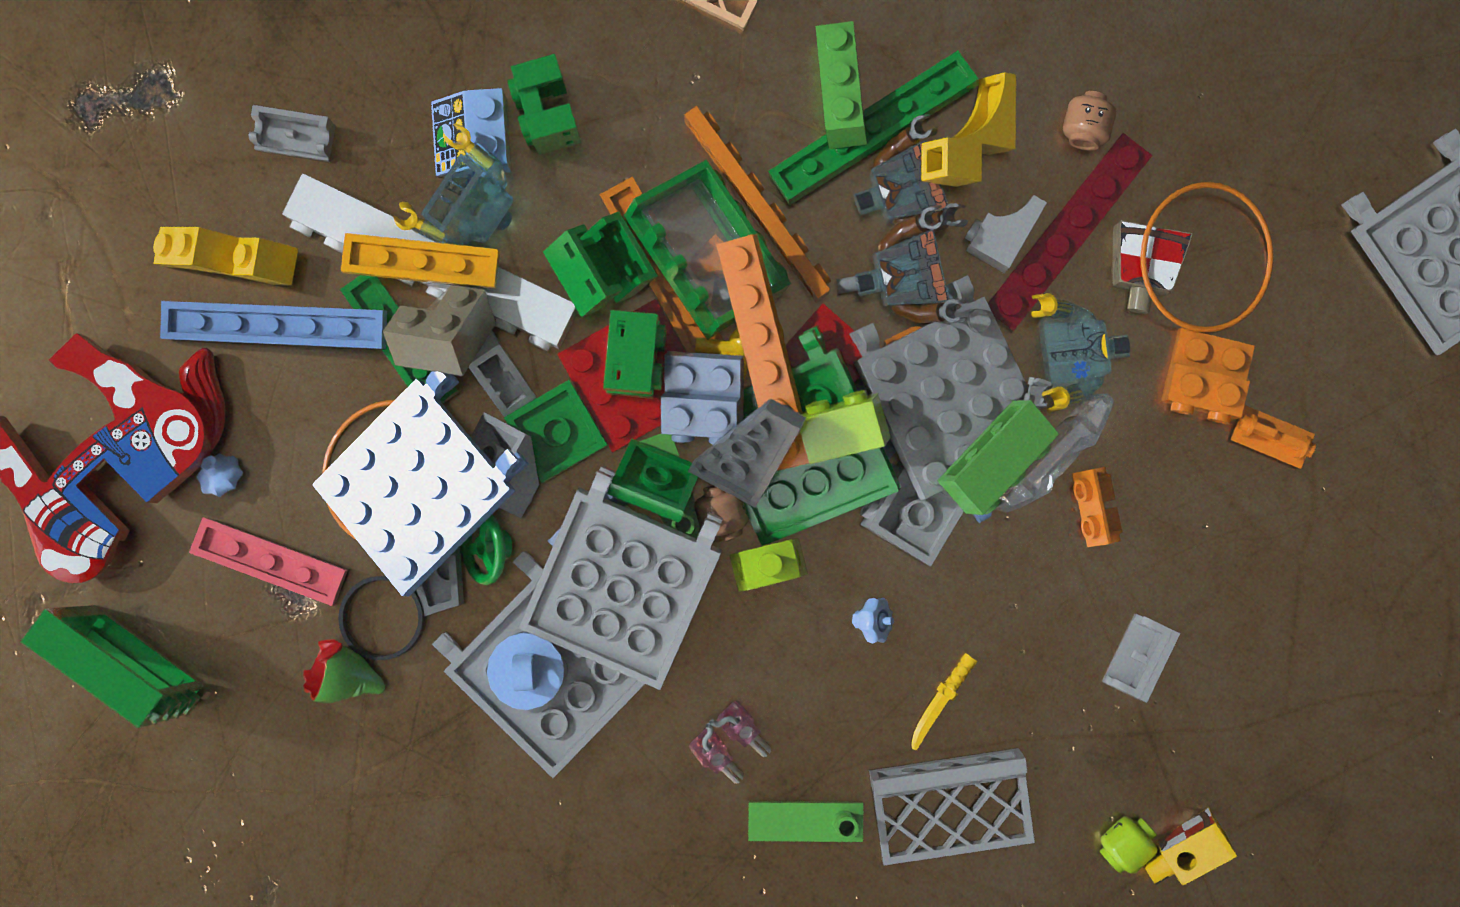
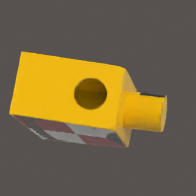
(1203, 839)

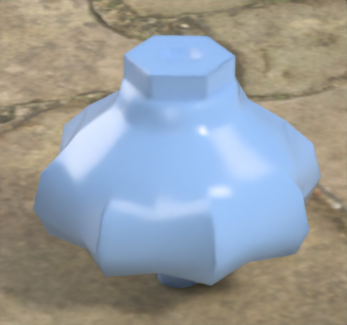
(219, 474)
(874, 620)

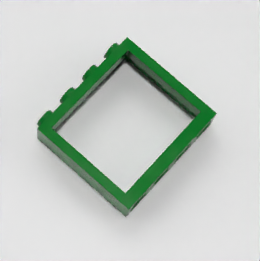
(113, 664)

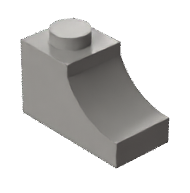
(1001, 237)
(500, 376)

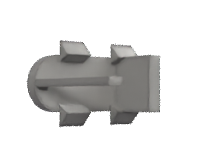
(1035, 390)

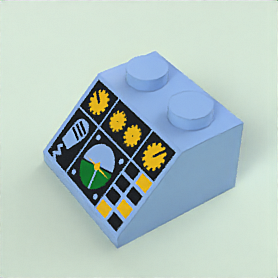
(482, 114)

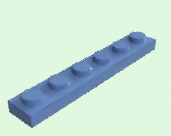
(273, 324)

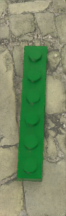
(883, 121)

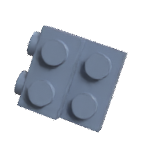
(702, 395)

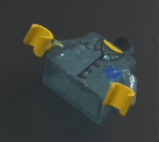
(468, 200)
(1074, 350)

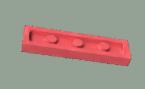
(268, 561)

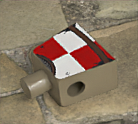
(1163, 259)

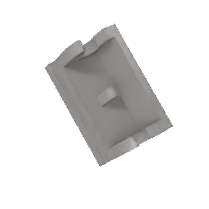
(292, 133)
(1141, 657)

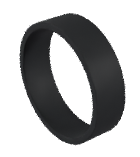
(349, 639)

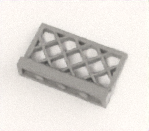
(953, 774)

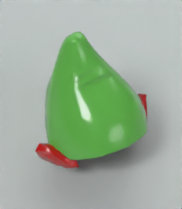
(340, 674)

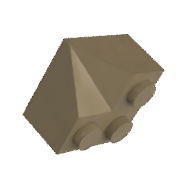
(442, 335)

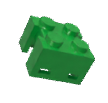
(531, 86)
(600, 263)
(634, 354)

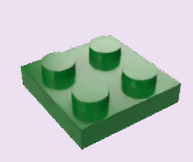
(559, 430)
(653, 480)

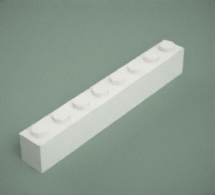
(513, 302)

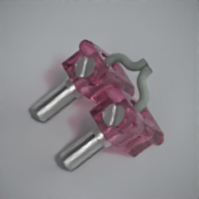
(738, 726)

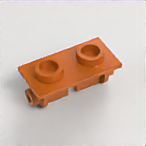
(1273, 437)
(1098, 524)

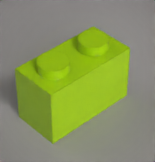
(844, 427)

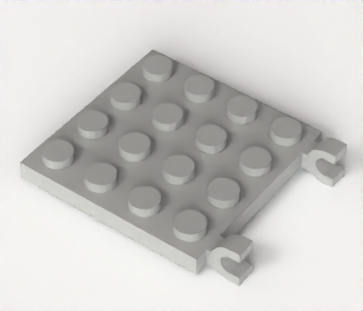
(1419, 247)
(940, 385)
(621, 585)
(566, 722)

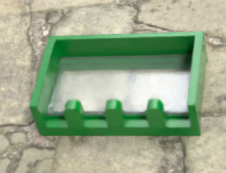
(681, 231)

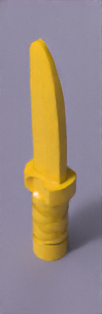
(945, 692)

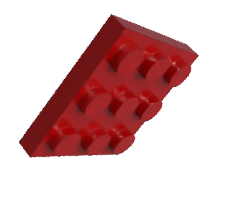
(615, 415)

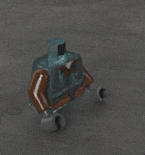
(899, 185)
(911, 272)

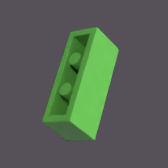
(841, 85)
(999, 458)

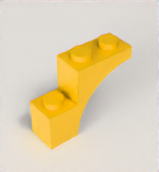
(988, 132)
(225, 254)

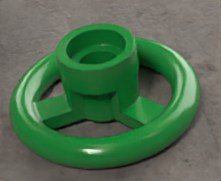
(492, 547)

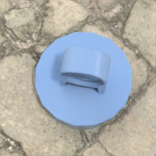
(525, 671)

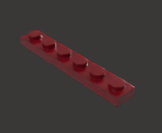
(1068, 231)

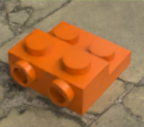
(1208, 376)

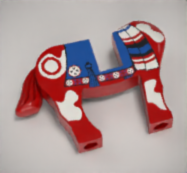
(151, 444)

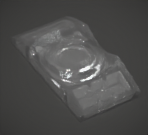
(1076, 433)

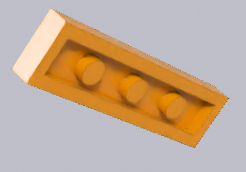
(420, 261)

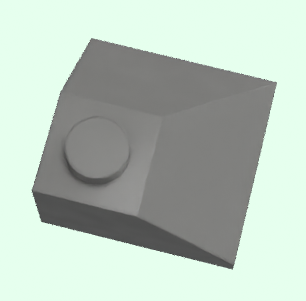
(494, 439)

